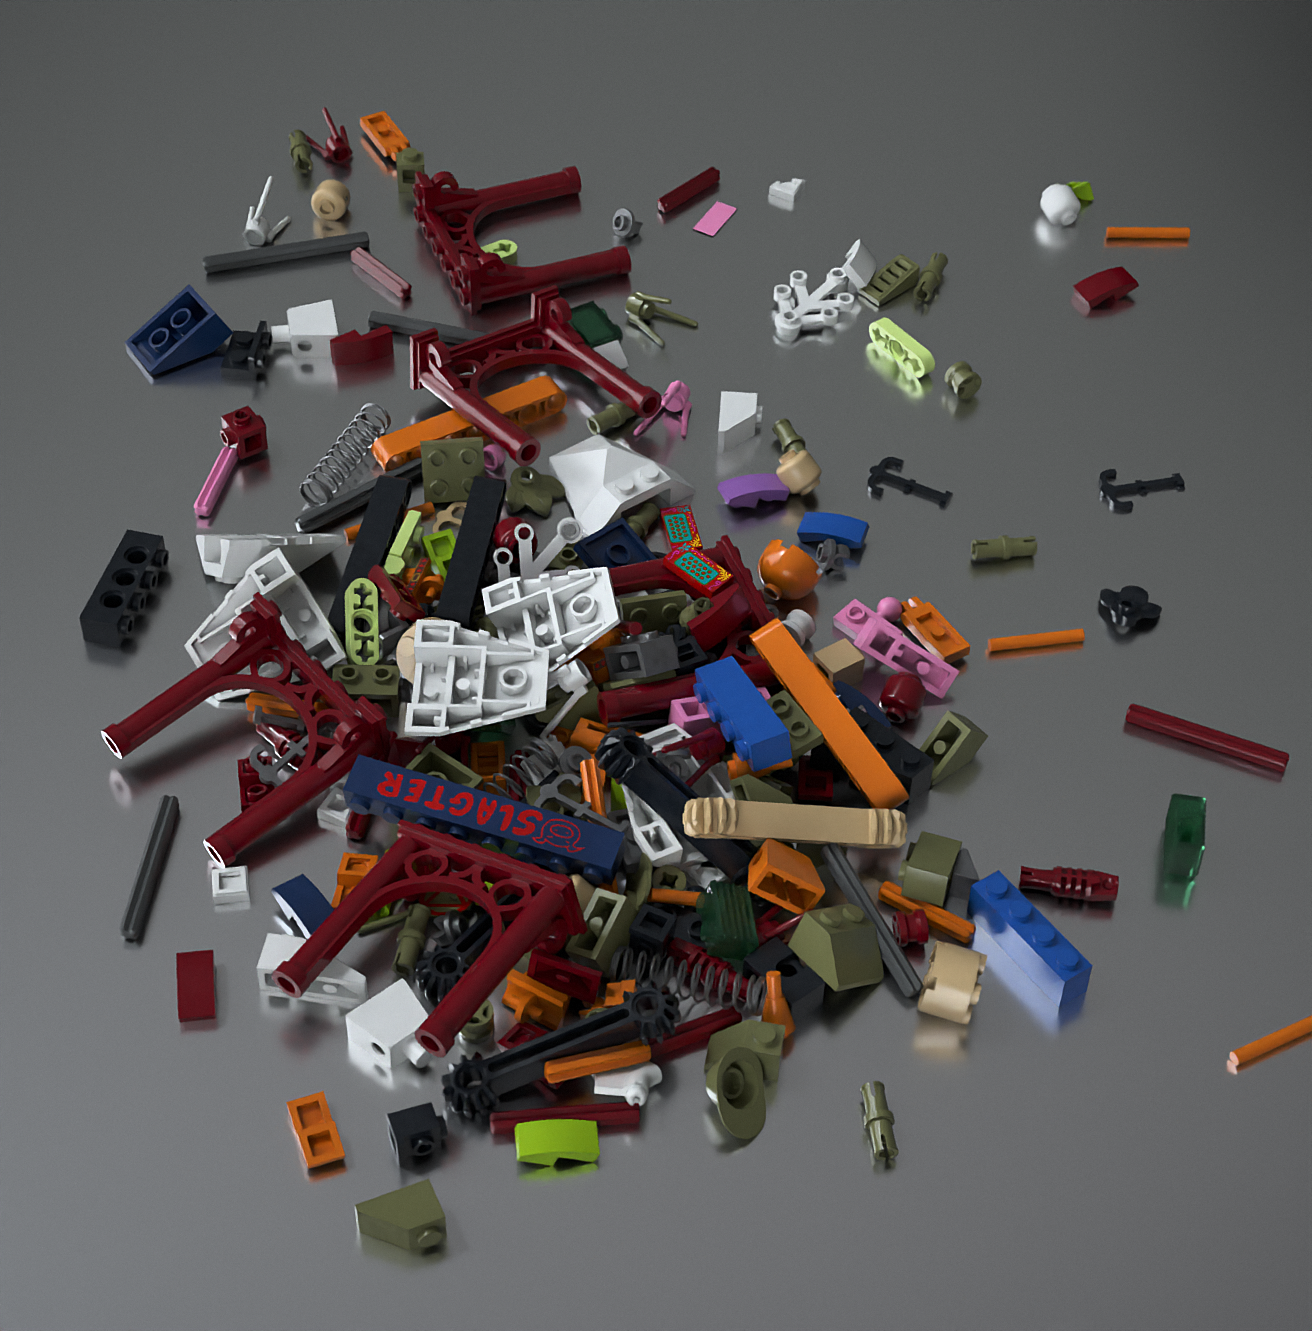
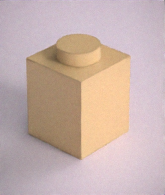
(841, 662)

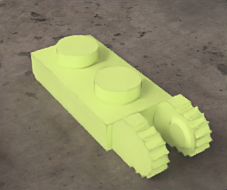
(403, 546)

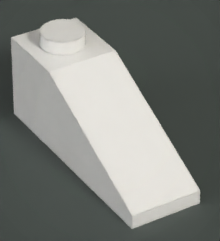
(334, 982)

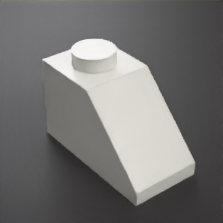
(737, 419)

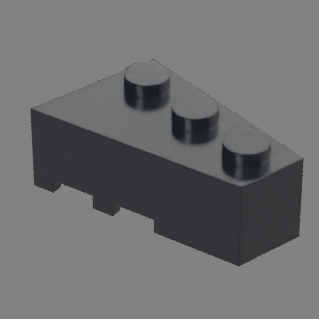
(906, 761)

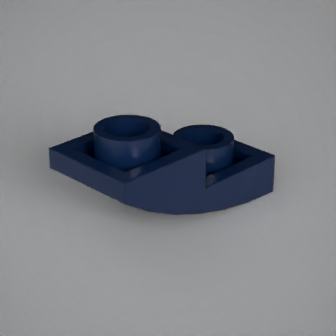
(851, 698)
(303, 902)

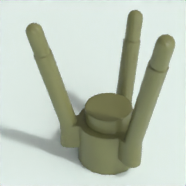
(641, 307)

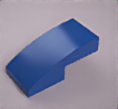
(841, 528)

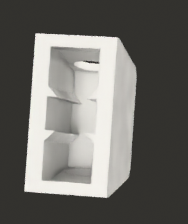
(308, 330)
(388, 1024)

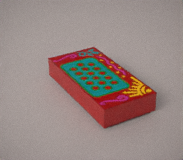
(680, 526)
(698, 570)

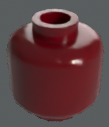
(504, 537)
(902, 697)

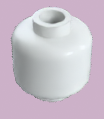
(1060, 204)

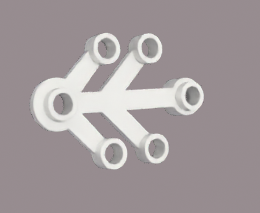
(791, 321)
(531, 569)

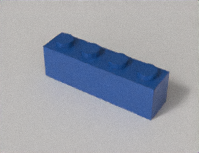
(742, 714)
(1029, 938)

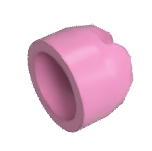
(498, 454)

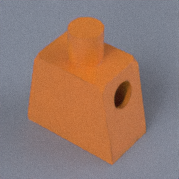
(784, 877)

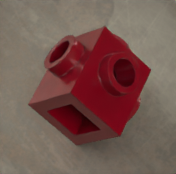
(244, 432)

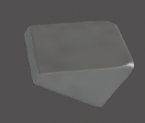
(963, 876)

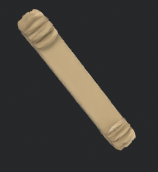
(794, 823)

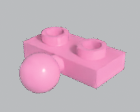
(855, 615)

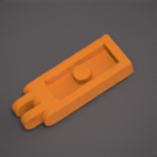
(384, 134)
(933, 630)

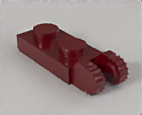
(396, 594)

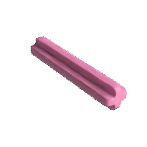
(215, 481)

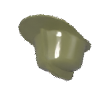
(738, 1091)

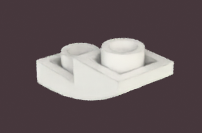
(859, 264)

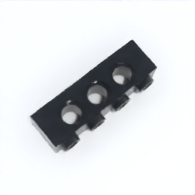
(123, 588)

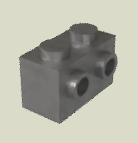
(641, 656)

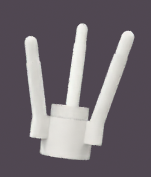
(258, 227)
(570, 678)

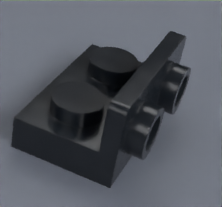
(246, 353)

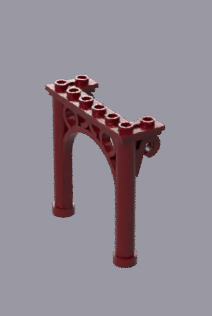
(483, 275)
(440, 367)
(255, 641)
(657, 695)
(424, 863)

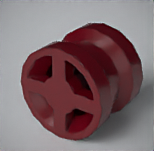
(910, 927)

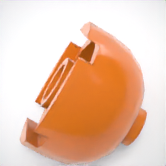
(787, 572)

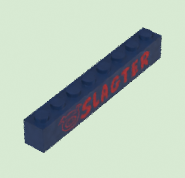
(485, 819)

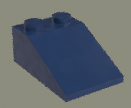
(178, 333)

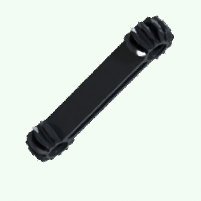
(631, 762)
(444, 967)
(590, 1034)

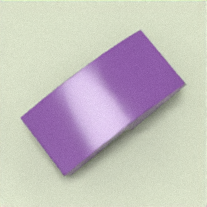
(749, 488)

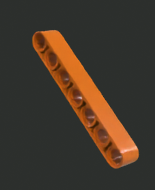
(520, 404)
(829, 715)

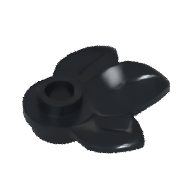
(1129, 605)

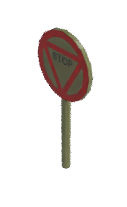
(437, 902)

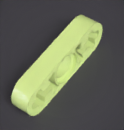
(911, 355)
(369, 612)

